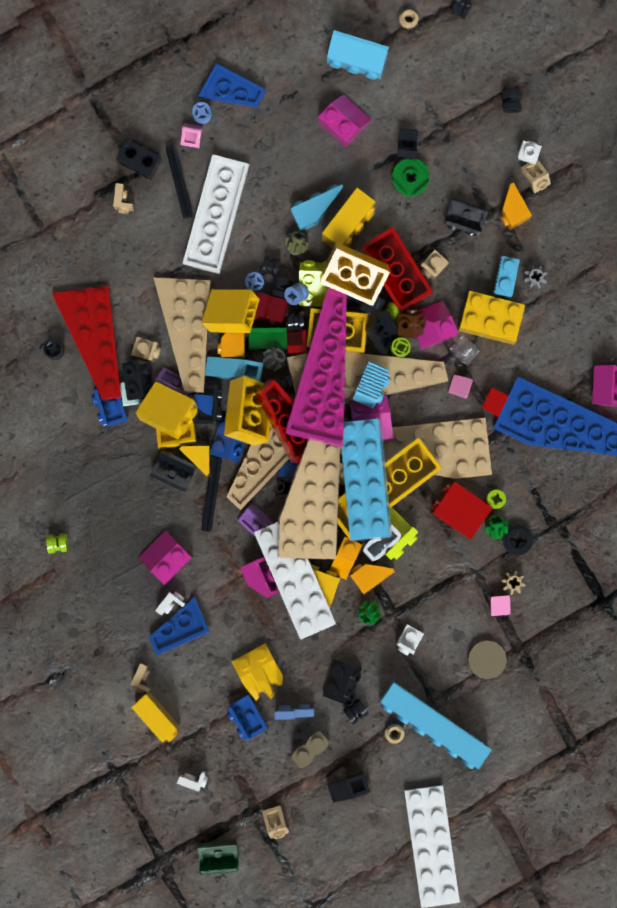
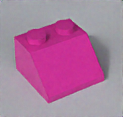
(343, 120)
(605, 385)
(380, 411)
(165, 557)

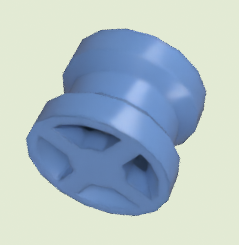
(200, 109)
(255, 279)
(296, 293)

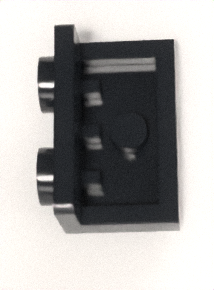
(466, 217)
(382, 330)
(137, 378)
(202, 418)
(173, 470)
(342, 682)

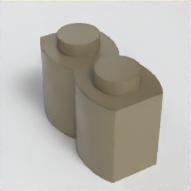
(305, 752)

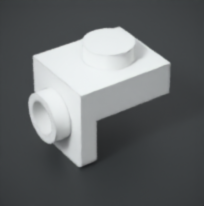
(529, 152)

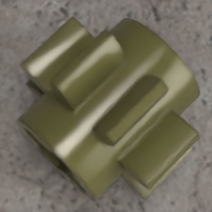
(296, 243)

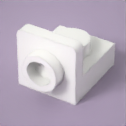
(167, 605)
(409, 640)
(188, 780)

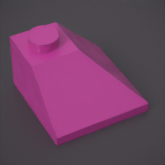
(438, 325)
(259, 577)

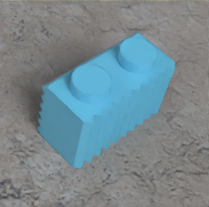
(505, 278)
(371, 385)

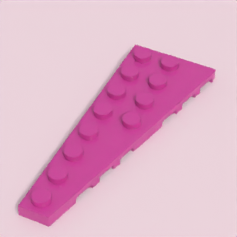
(321, 392)

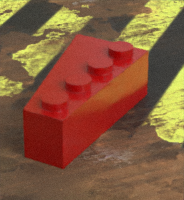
(278, 409)

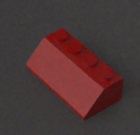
(405, 280)

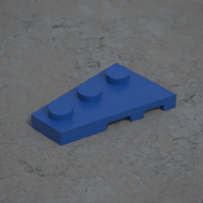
(231, 88)
(180, 629)

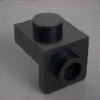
(407, 143)

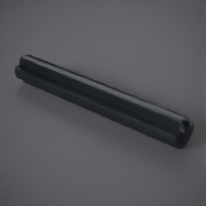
(179, 181)
(211, 494)

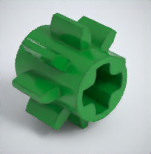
(496, 527)
(369, 612)

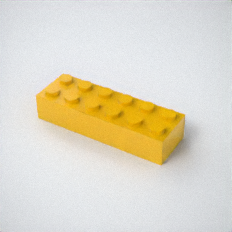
(404, 474)

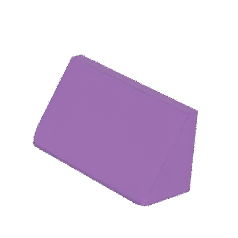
(171, 380)
(254, 519)

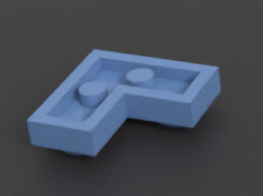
(287, 712)

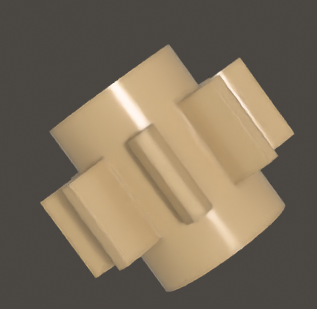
(517, 579)

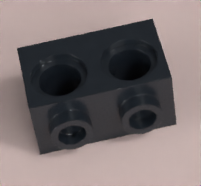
(136, 163)

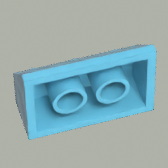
(357, 55)

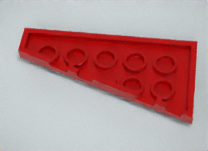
(92, 328)

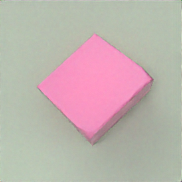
(191, 135)
(460, 386)
(500, 605)

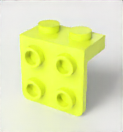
(310, 276)
(408, 535)

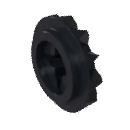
(522, 547)

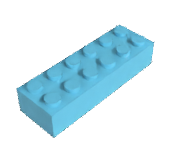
(366, 480)
(438, 727)

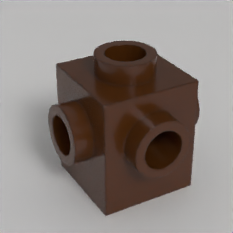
(411, 323)

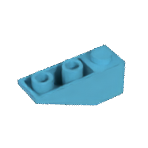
(310, 212)
(233, 368)

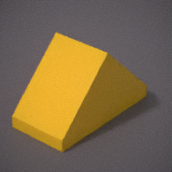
(199, 456)

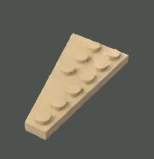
(183, 308)

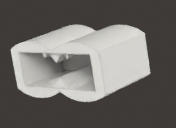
(377, 547)

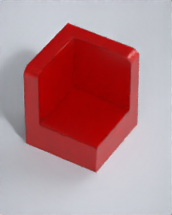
(296, 343)
(495, 402)

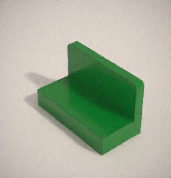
(267, 338)

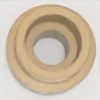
(408, 13)
(398, 738)

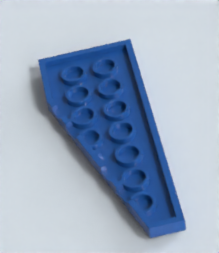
(554, 422)

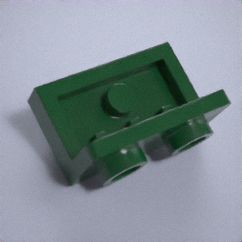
(218, 857)

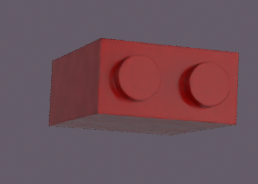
(461, 510)

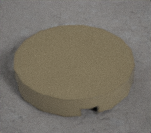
(487, 659)

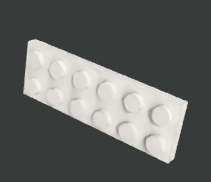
(216, 214)
(296, 585)
(431, 846)

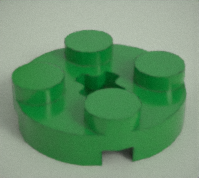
(410, 188)

